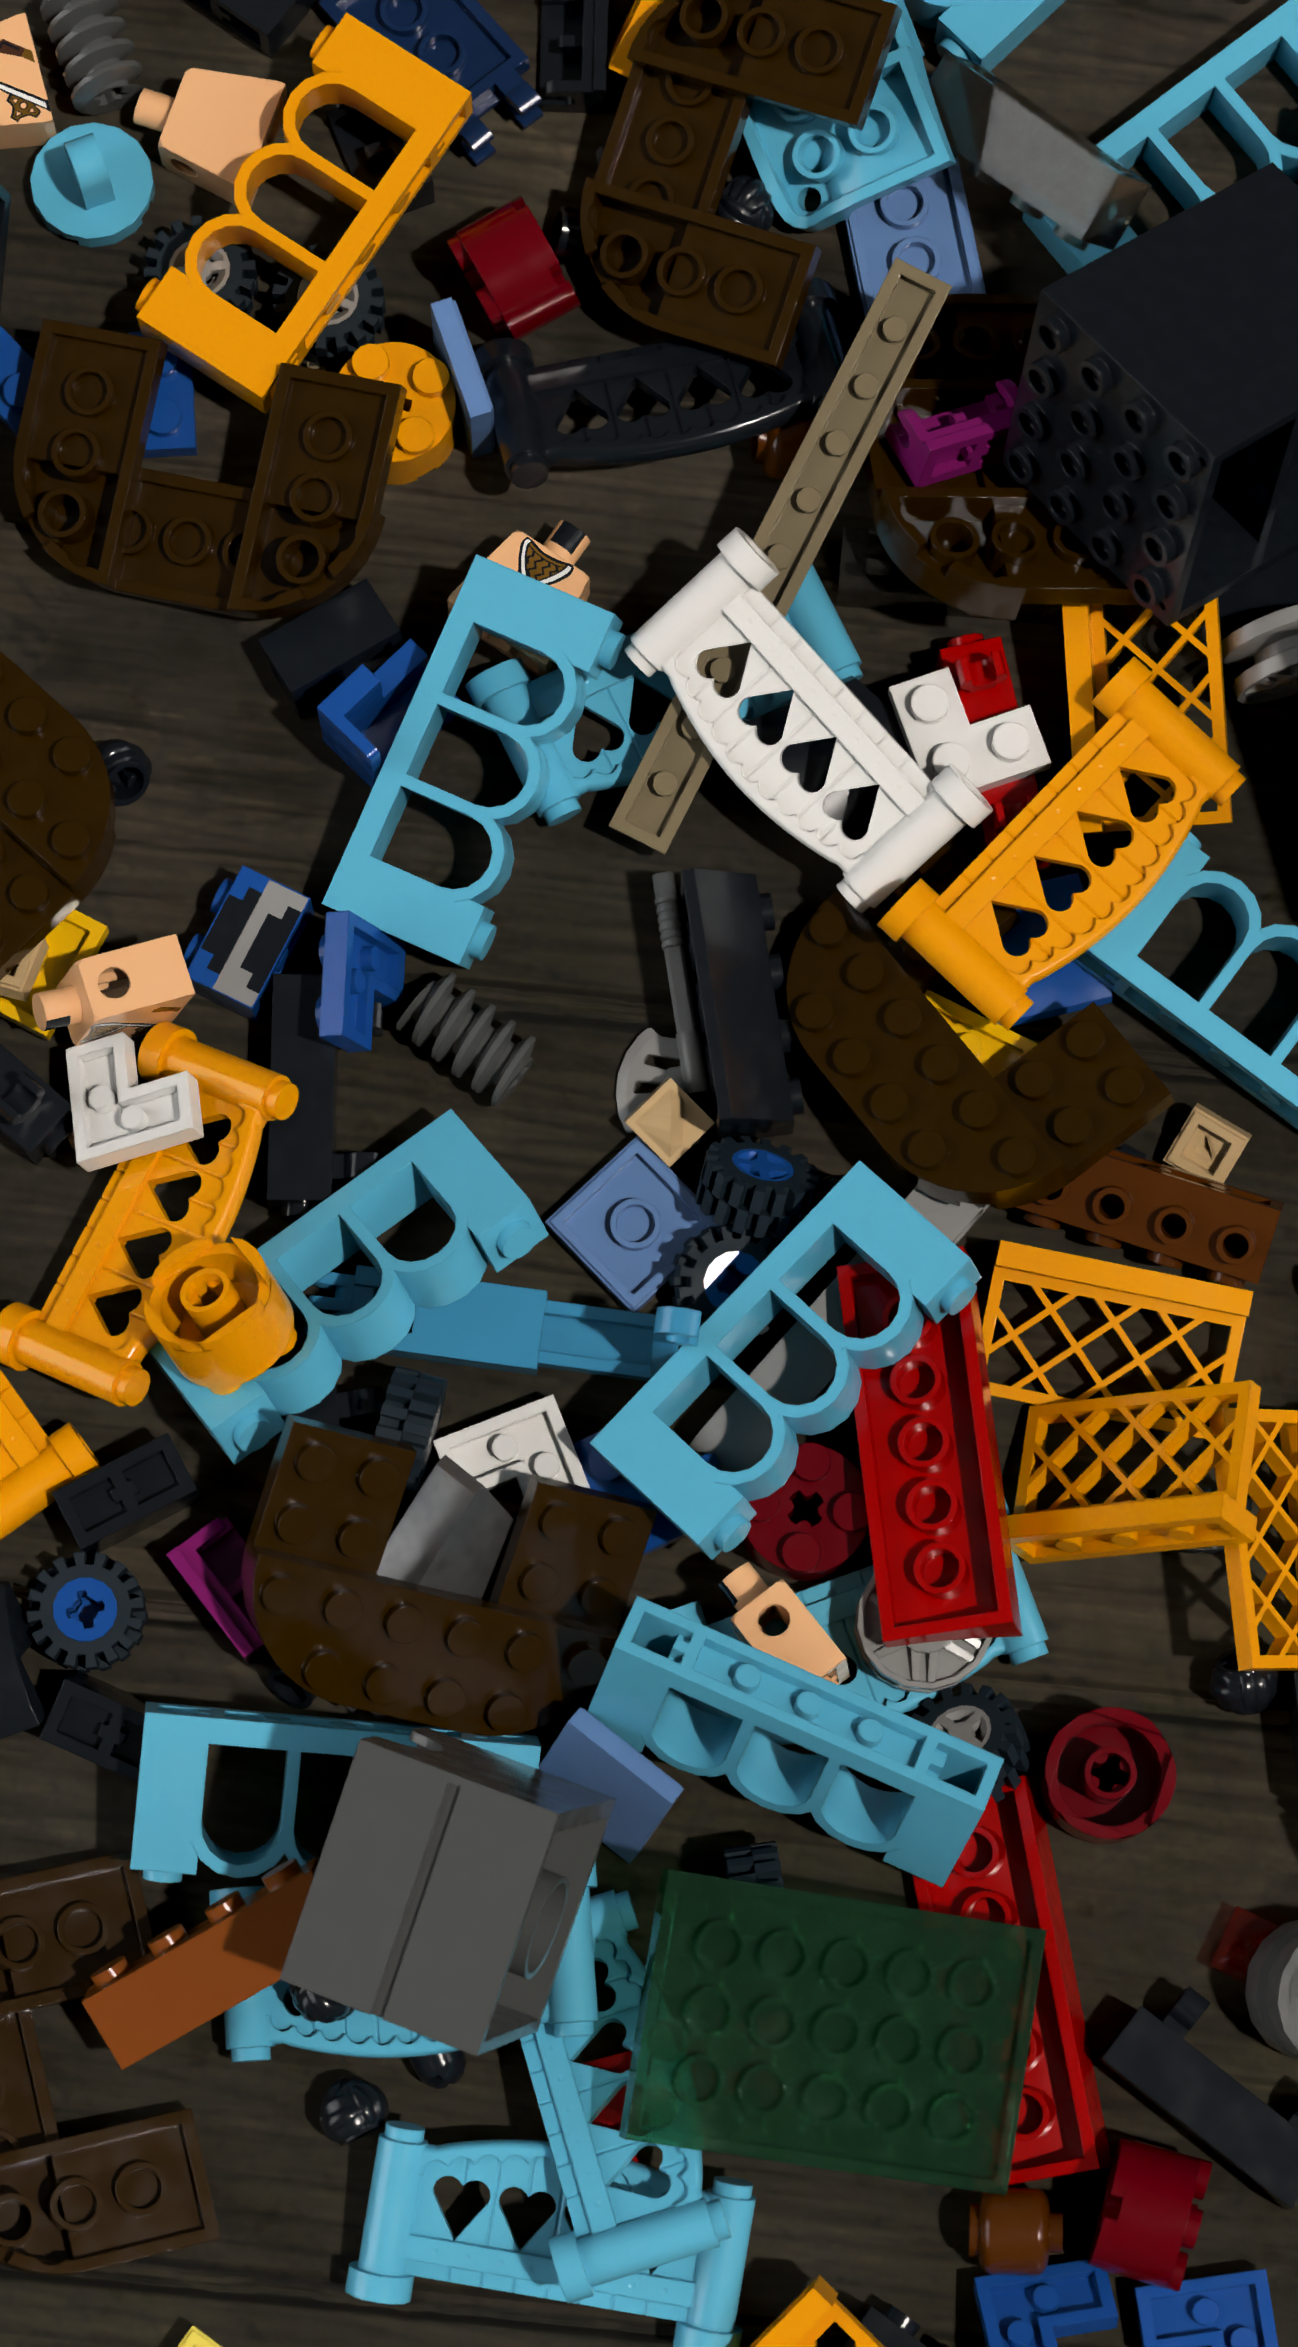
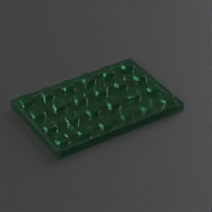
(832, 2033)

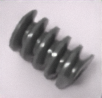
(93, 53)
(469, 1037)

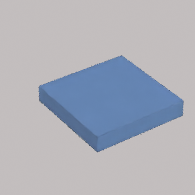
(472, 398)
(630, 1224)
(604, 1762)

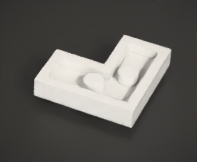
(941, 735)
(119, 1117)
(515, 1446)

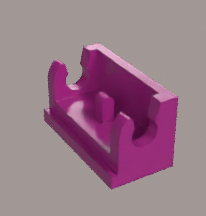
(953, 440)
(213, 1570)

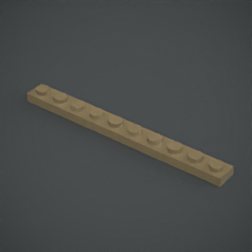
(793, 531)

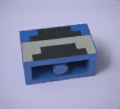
(247, 942)

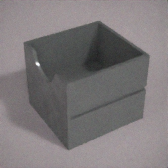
(447, 1890)

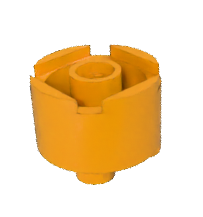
(430, 415)
(219, 1313)

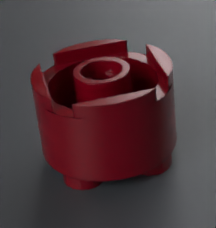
(513, 270)
(842, 1521)
(1139, 1758)
(1149, 2214)

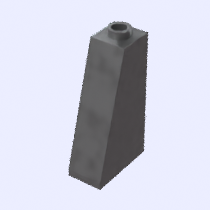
(449, 1537)

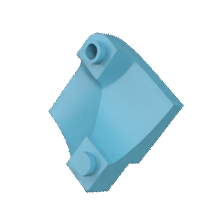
(846, 165)

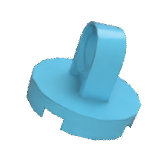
(92, 184)

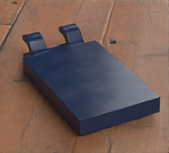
(461, 44)

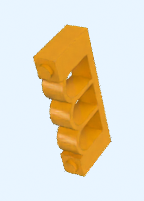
(387, 85)

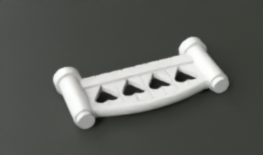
(910, 810)

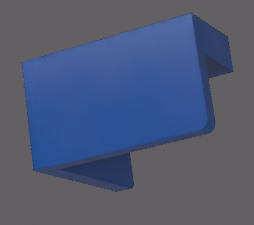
(368, 708)

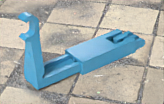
(524, 1330)

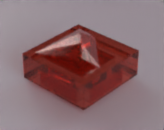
(1239, 1943)

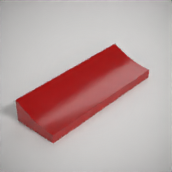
(931, 1475)
(1012, 1879)

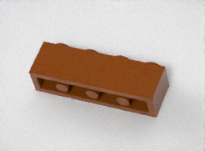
(201, 1970)

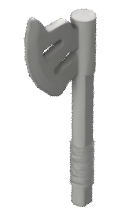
(688, 1045)

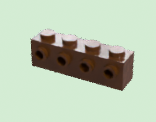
(1168, 1214)

